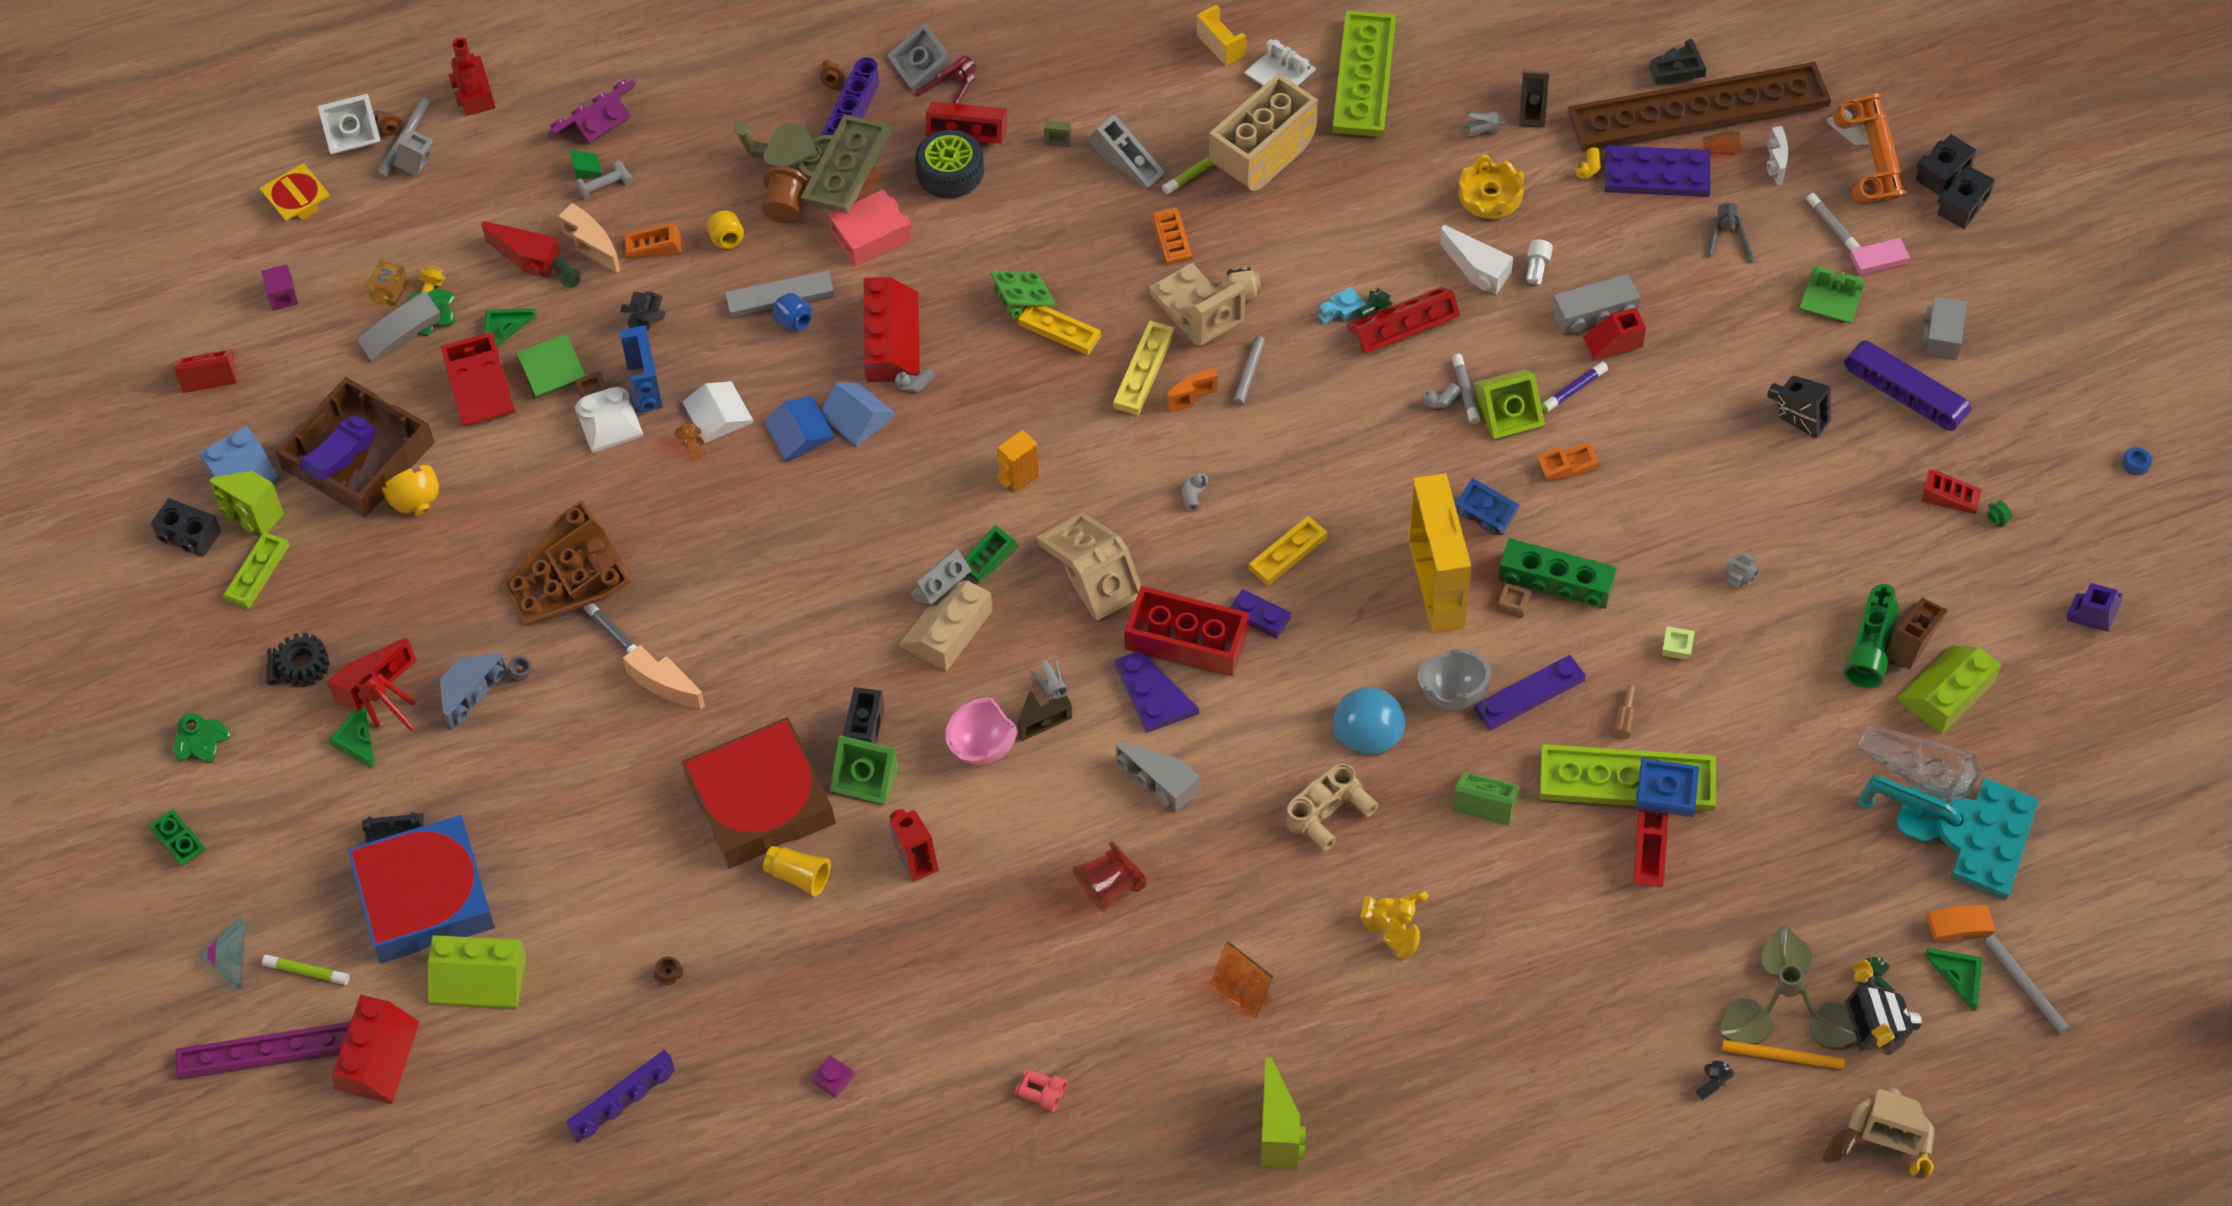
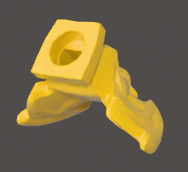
(1391, 918)

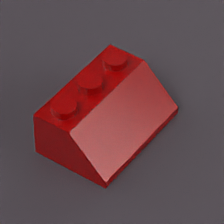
(375, 1050)

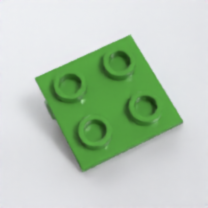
(1021, 289)
(1832, 294)

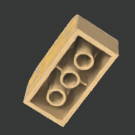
(1264, 133)

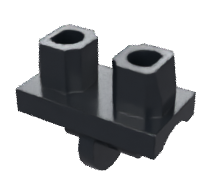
(643, 309)

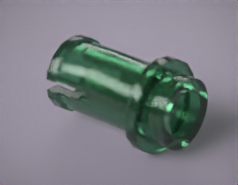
(569, 276)

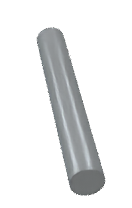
(1249, 370)

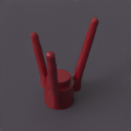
(960, 71)

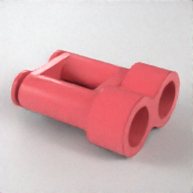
(1050, 1096)

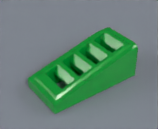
(994, 535)

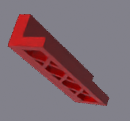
(1405, 319)

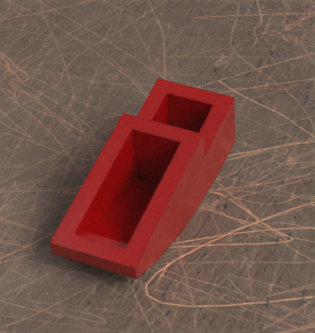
(1650, 848)

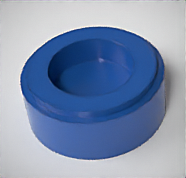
(2136, 461)

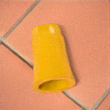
(798, 869)

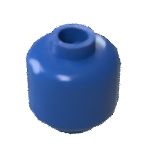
(792, 312)

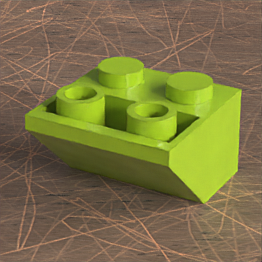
(247, 500)

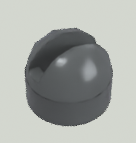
(526, 669)

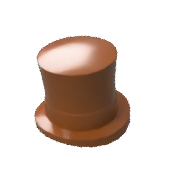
(784, 193)

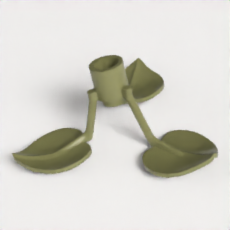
(1789, 959)

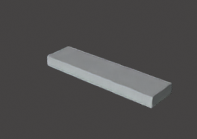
(763, 296)

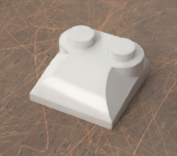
(349, 124)
(608, 419)

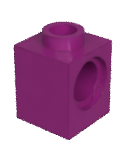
(279, 287)

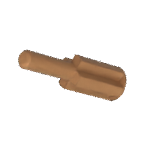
(1625, 715)

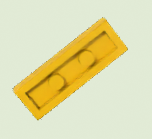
(1060, 328)
(1288, 550)

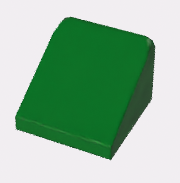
(585, 164)

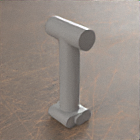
(620, 173)

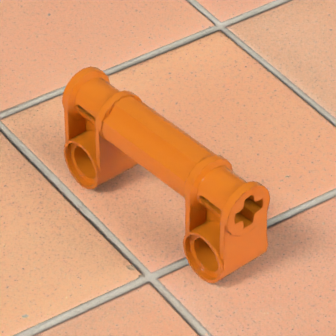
(1868, 112)

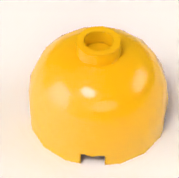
(412, 491)

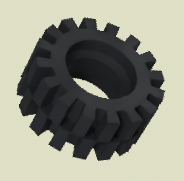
(297, 647)

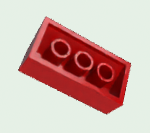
(890, 329)

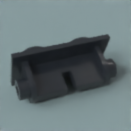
(387, 826)

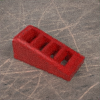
(1940, 498)

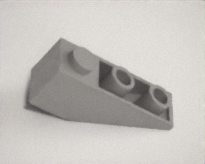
(1164, 775)

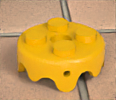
(1489, 175)

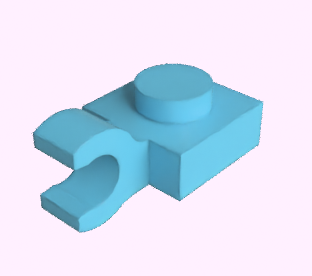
(1341, 305)

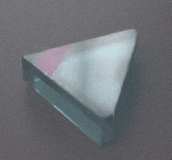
(227, 953)

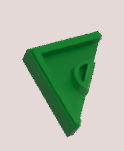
(507, 322)
(354, 738)
(1960, 972)

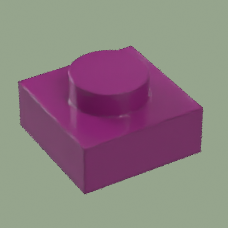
(832, 1076)

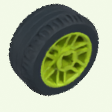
(949, 163)

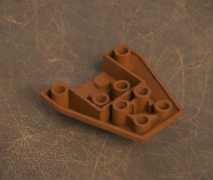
(567, 568)

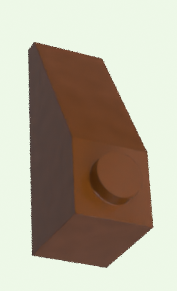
(1915, 633)

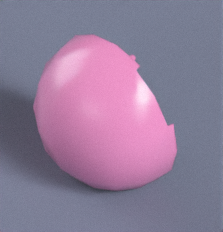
(980, 732)

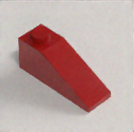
(524, 248)
(389, 661)

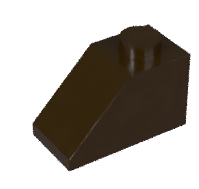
(1533, 98)

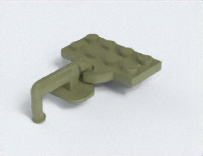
(831, 163)

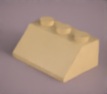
(948, 624)

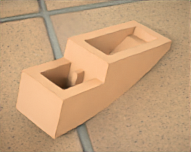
(589, 237)
(663, 678)

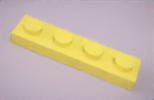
(1143, 368)

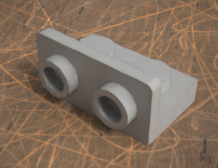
(940, 578)

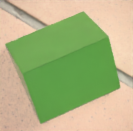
(864, 770)
(1485, 798)

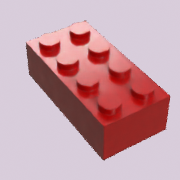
(1186, 630)

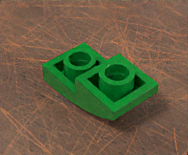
(177, 838)

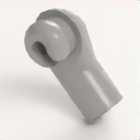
(914, 383)
(1434, 401)
(1192, 489)

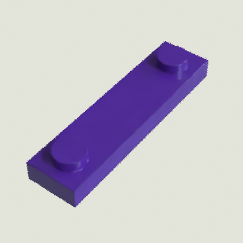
(1529, 692)

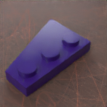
(1153, 693)

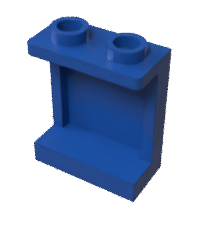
(637, 356)

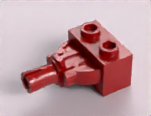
(470, 79)

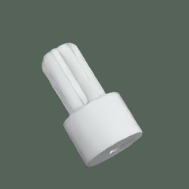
(1538, 257)

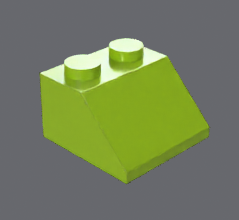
(1510, 403)

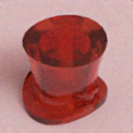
(1109, 877)

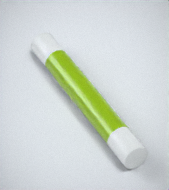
(1187, 175)
(305, 969)

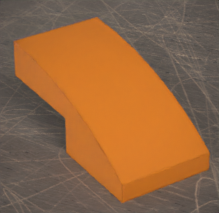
(1184, 393)
(1568, 463)
(1960, 921)

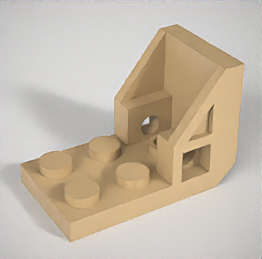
(1199, 306)
(1095, 563)

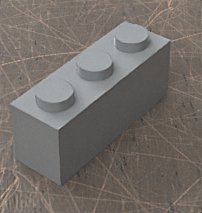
(1593, 303)

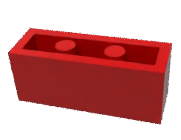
(980, 122)

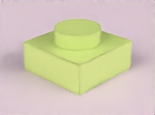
(1678, 643)

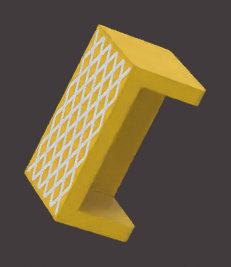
(1218, 37)

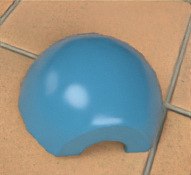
(1368, 721)

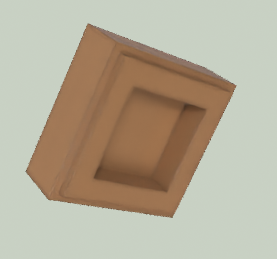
(1513, 600)

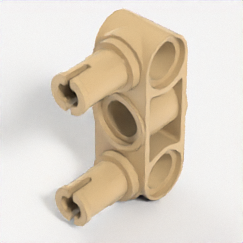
(1323, 799)

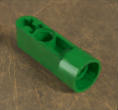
(1868, 657)

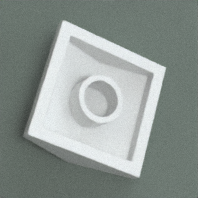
(717, 410)

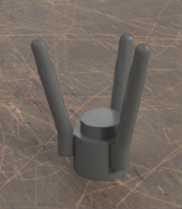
(1729, 219)

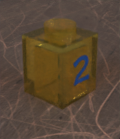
(387, 283)

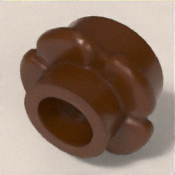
(664, 964)

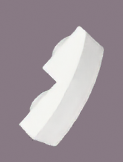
(1778, 152)

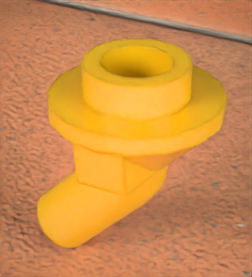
(431, 276)

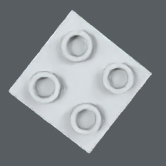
(1280, 61)

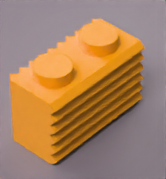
(1017, 461)

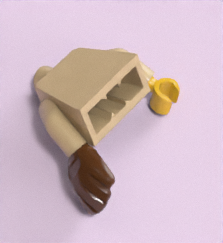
(1890, 1122)

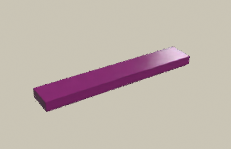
(260, 1051)

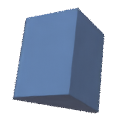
(855, 412)

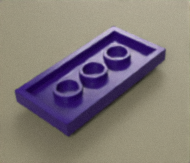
(1657, 171)

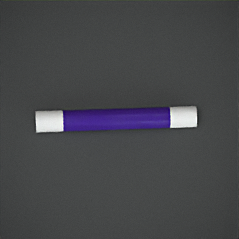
(1574, 387)

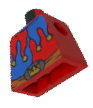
(908, 832)

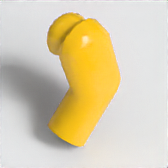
(1590, 167)

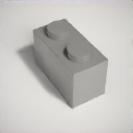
(1945, 328)

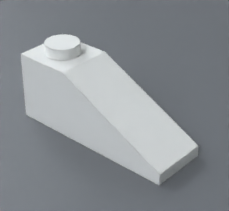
(1479, 262)

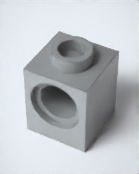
(413, 152)

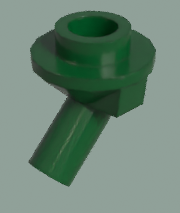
(1378, 300)
(1879, 969)

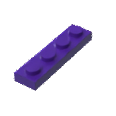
(613, 1101)

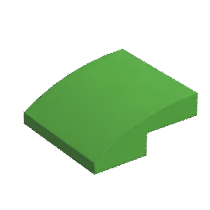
(550, 365)

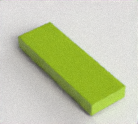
(256, 570)

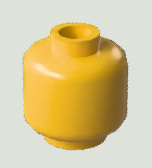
(725, 230)

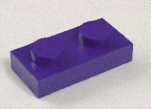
(1262, 614)

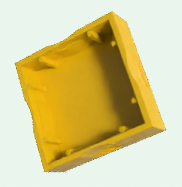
(1439, 553)

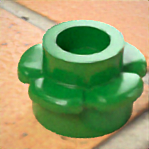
(1999, 513)

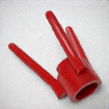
(373, 687)

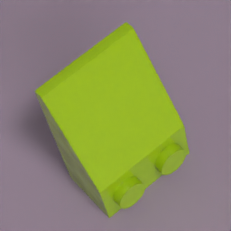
(1281, 1130)

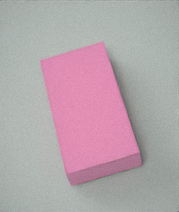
(1879, 256)

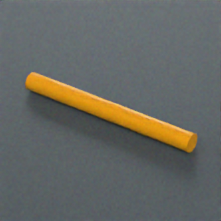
(1783, 1054)

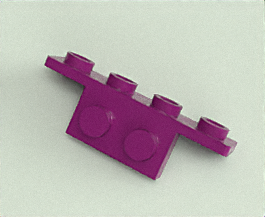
(599, 117)

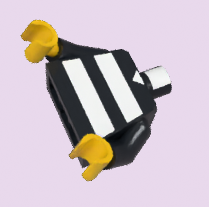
(1878, 1014)

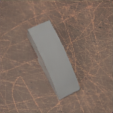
(399, 327)

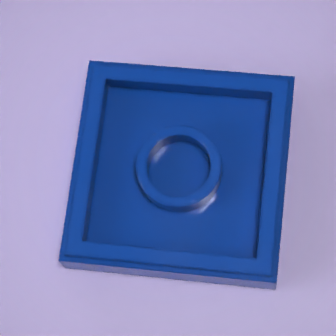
(1667, 787)

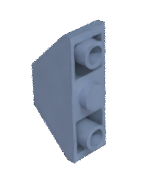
(468, 684)

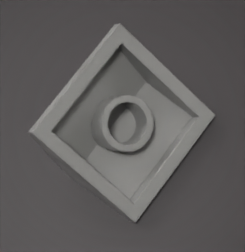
(919, 57)

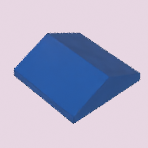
(798, 427)

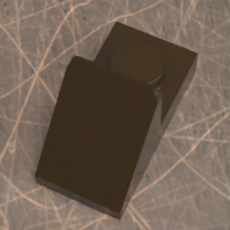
(1037, 718)

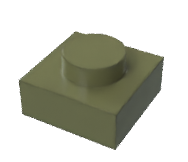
(1057, 133)

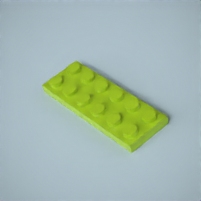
(1364, 73)
(1613, 774)

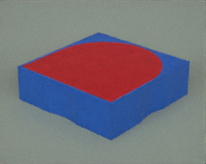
(420, 888)

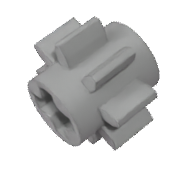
(1741, 570)

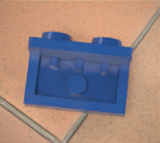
(1487, 506)

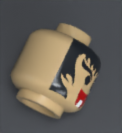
(1247, 278)

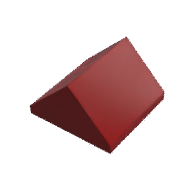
(206, 371)

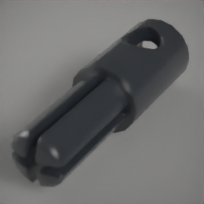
(271, 669)

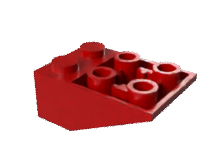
(477, 379)

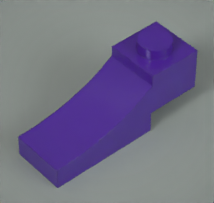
(339, 449)

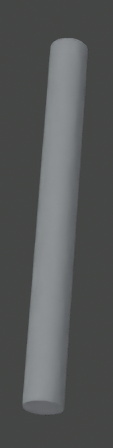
(411, 124)
(2026, 984)

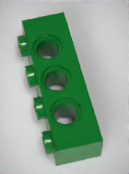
(1549, 562)

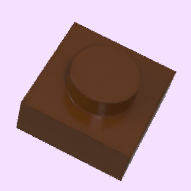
(590, 384)

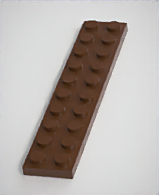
(1699, 106)

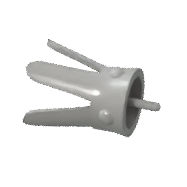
(1485, 123)
(1056, 687)

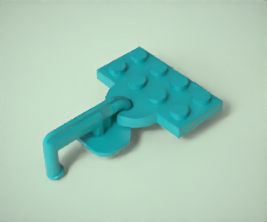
(1989, 832)

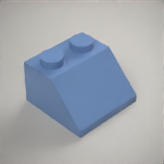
(237, 454)

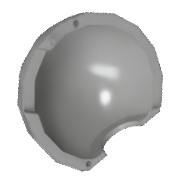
(1454, 679)

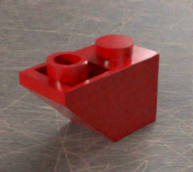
(1616, 334)

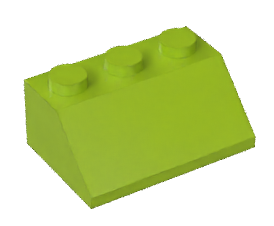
(1950, 685)
(475, 972)

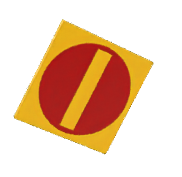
(295, 193)

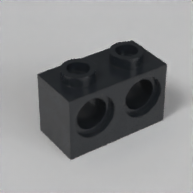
(185, 527)

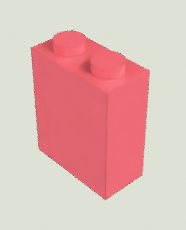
(870, 227)

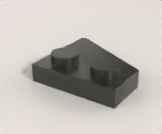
(1678, 65)

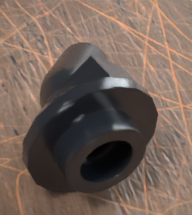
(1718, 1073)

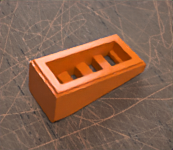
(1170, 220)
(655, 248)

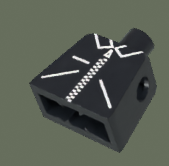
(1803, 404)

